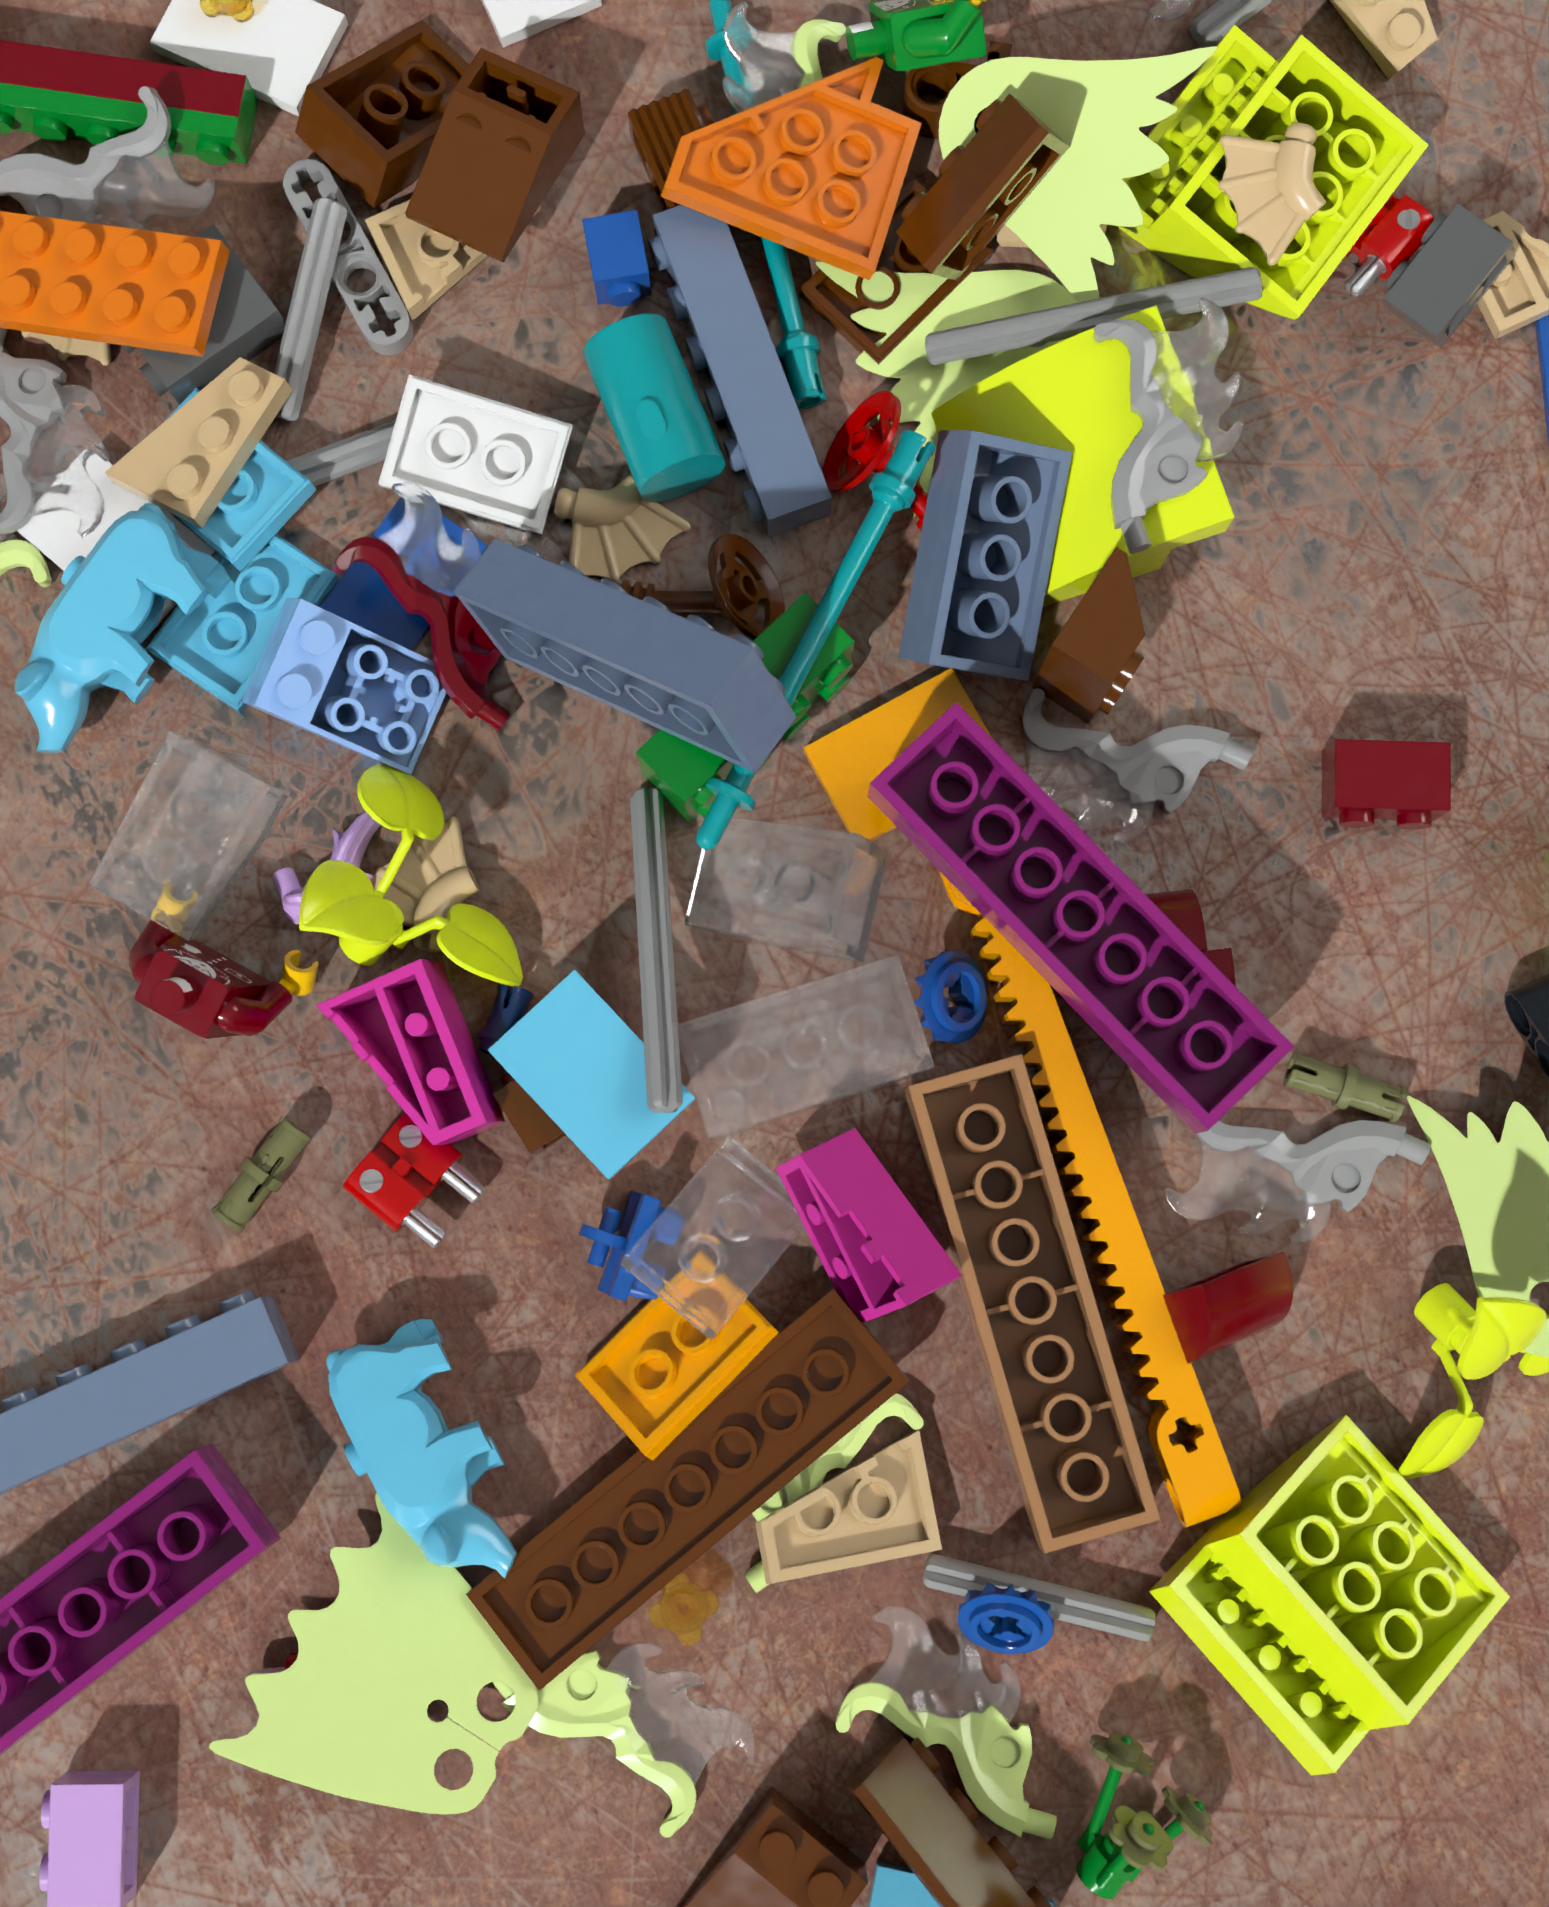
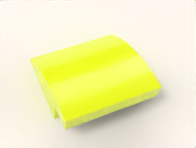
(1251, 95)
(1080, 403)
(1331, 1597)

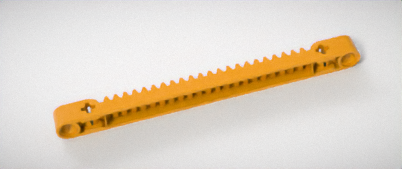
(1196, 1473)

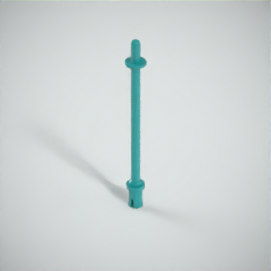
(797, 347)
(891, 492)

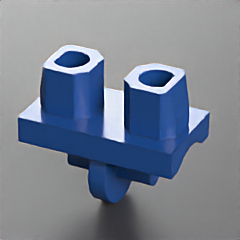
(637, 1218)

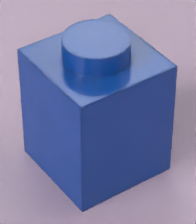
(617, 258)

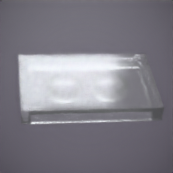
(716, 1238)

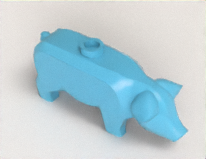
(104, 616)
(410, 1453)

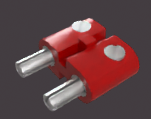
(1388, 241)
(403, 1174)

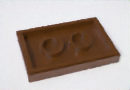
(837, 304)

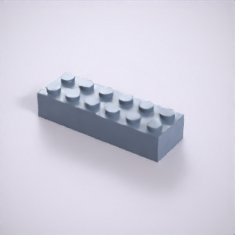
(629, 653)

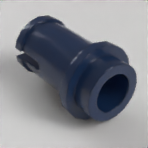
(506, 1012)

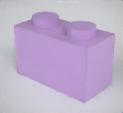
(91, 1839)

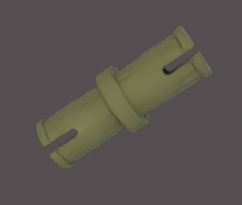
(1345, 1086)
(261, 1174)

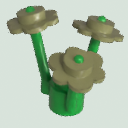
(1135, 1837)

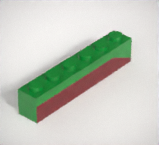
(97, 99)

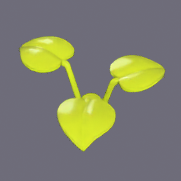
(344, 903)
(1484, 1343)

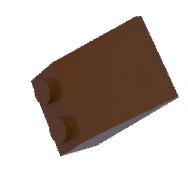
(382, 111)
(781, 1862)

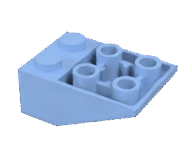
(346, 685)

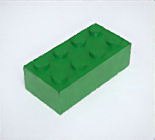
(683, 769)

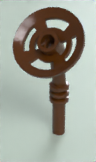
(734, 588)

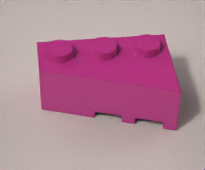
(420, 1049)
(864, 1227)

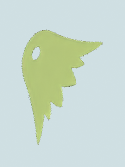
(1099, 116)
(976, 300)
(1498, 1199)

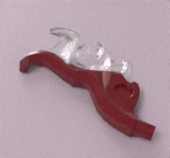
(422, 573)

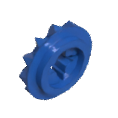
(967, 987)
(1022, 1621)

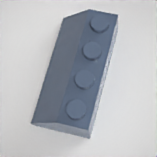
(984, 553)

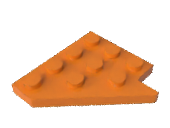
(804, 169)

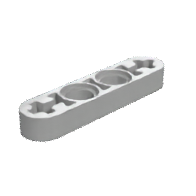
(352, 255)

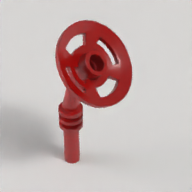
(869, 447)

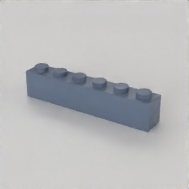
(742, 370)
(141, 1387)

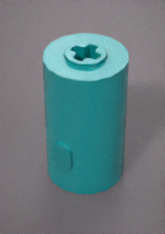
(653, 407)

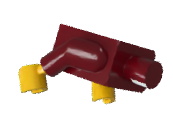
(208, 989)

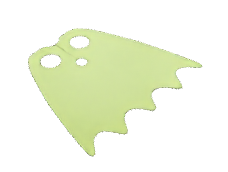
(362, 1682)

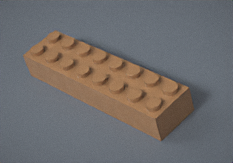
(1031, 1305)

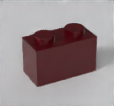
(1386, 782)

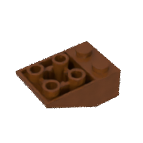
(496, 154)

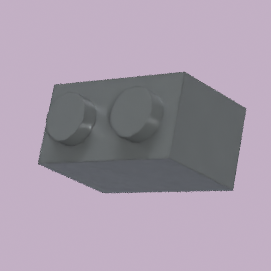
(1448, 274)

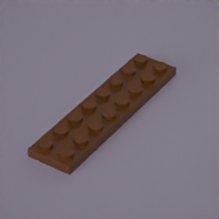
(667, 1512)

